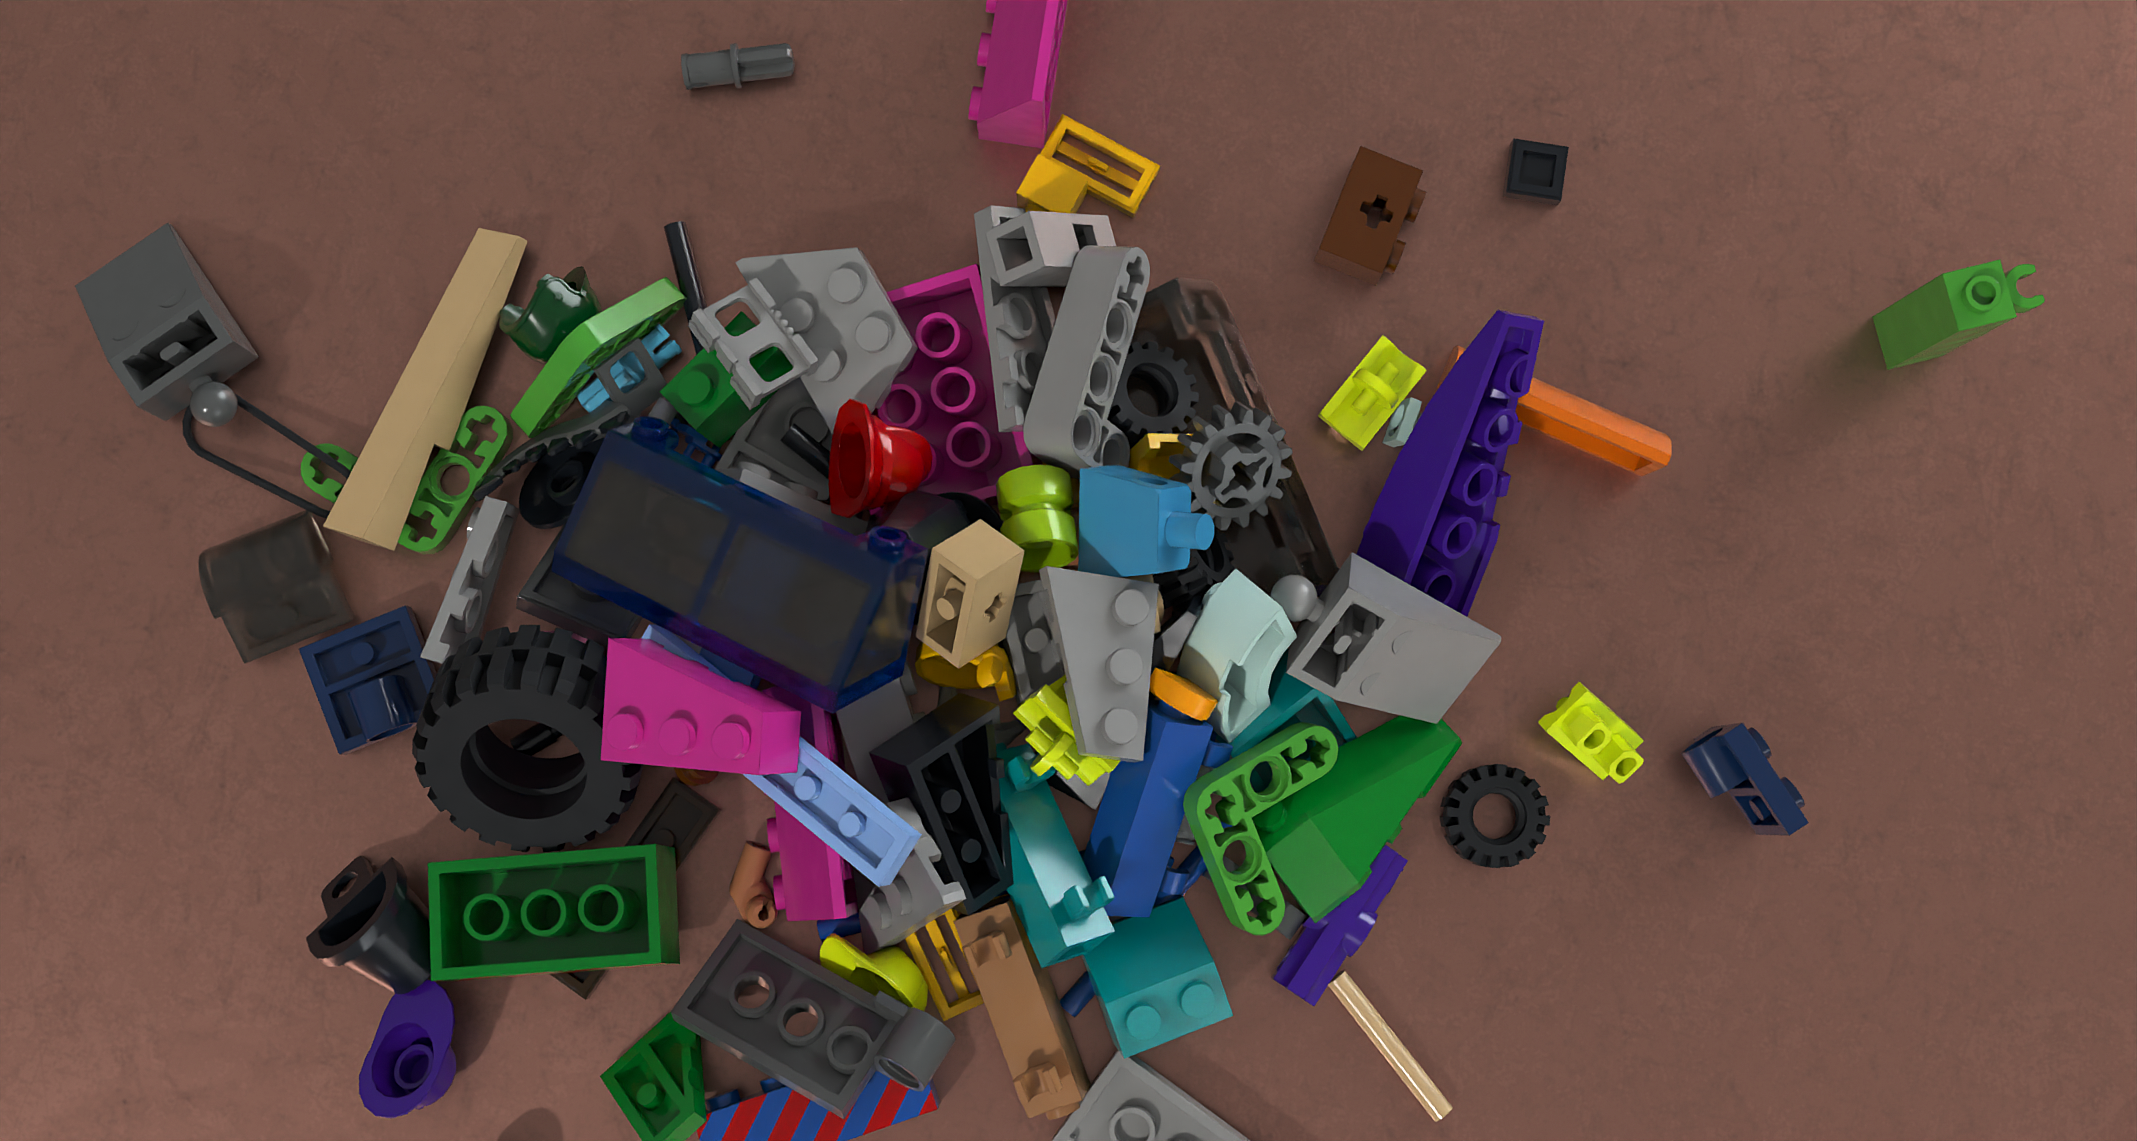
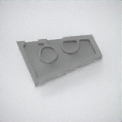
(473, 580)
(1107, 657)

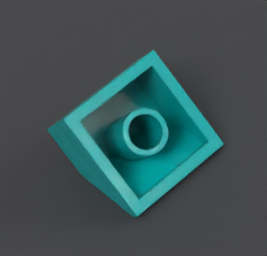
(1290, 703)
(1156, 979)

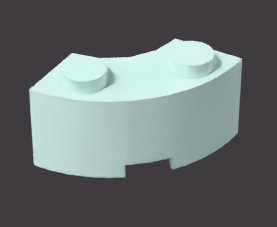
(1236, 651)

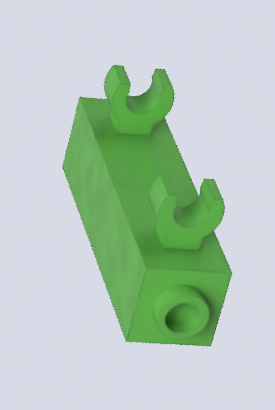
(1951, 312)

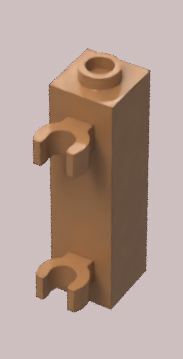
(1023, 1010)

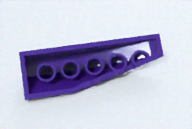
(1442, 492)

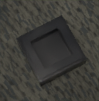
(1535, 171)

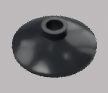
(556, 485)

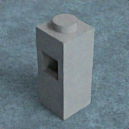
(1042, 246)

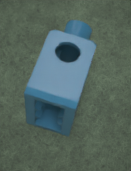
(1136, 523)

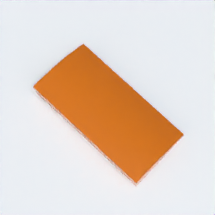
(1587, 426)

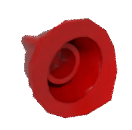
(873, 461)

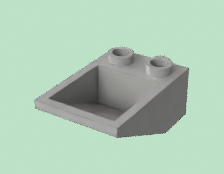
(1389, 643)

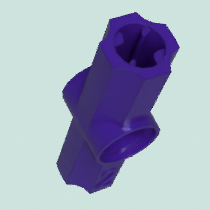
(1339, 934)

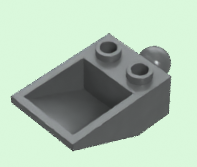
(167, 330)

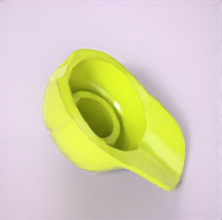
(882, 970)

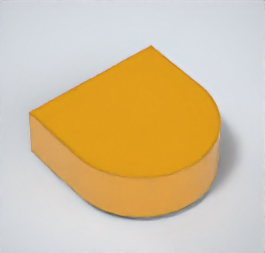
(1182, 694)

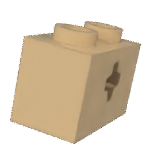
(969, 593)

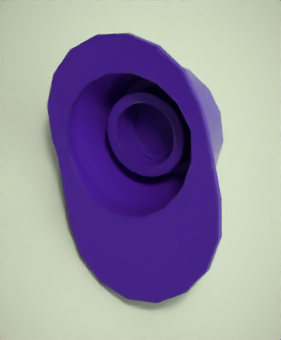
(411, 1053)

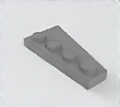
(1141, 1105)

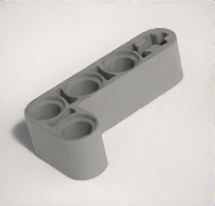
(1085, 361)

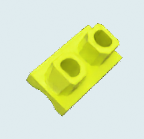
(1372, 393)
(1594, 734)
(1053, 736)

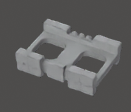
(736, 351)

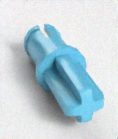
(628, 371)

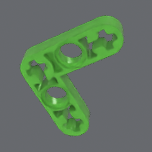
(588, 347)
(430, 498)
(1241, 804)

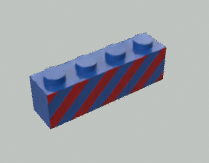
(786, 1115)

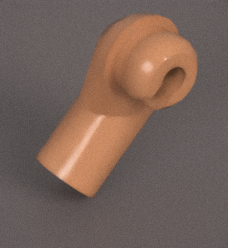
(750, 889)

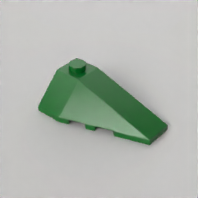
(1338, 824)

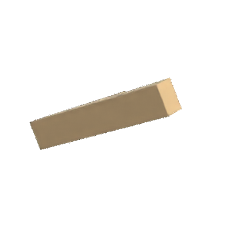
(429, 394)

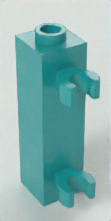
(1051, 884)

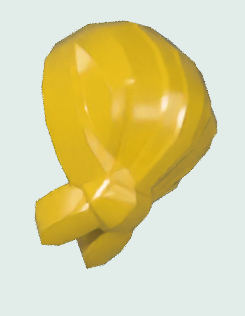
(984, 671)

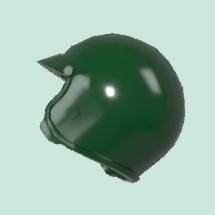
(551, 314)

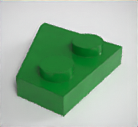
(661, 1083)

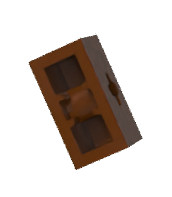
(1377, 184)

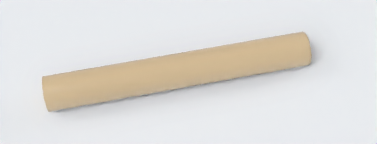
(1390, 1046)

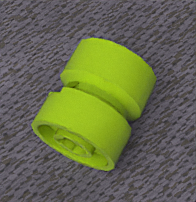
(1037, 514)

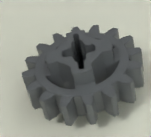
(1231, 469)

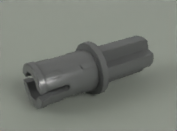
(737, 65)

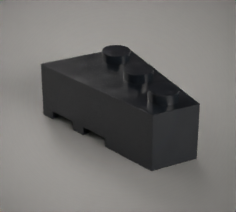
(952, 779)

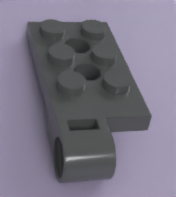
(853, 1029)

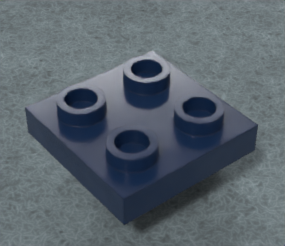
(370, 679)
(1737, 762)

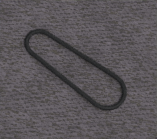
(187, 433)

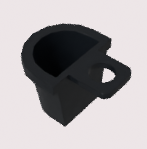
(375, 927)

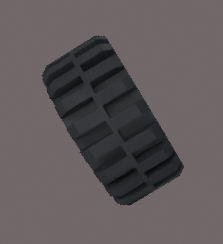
(501, 789)

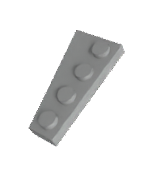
(1017, 328)

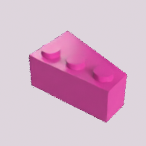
(689, 717)

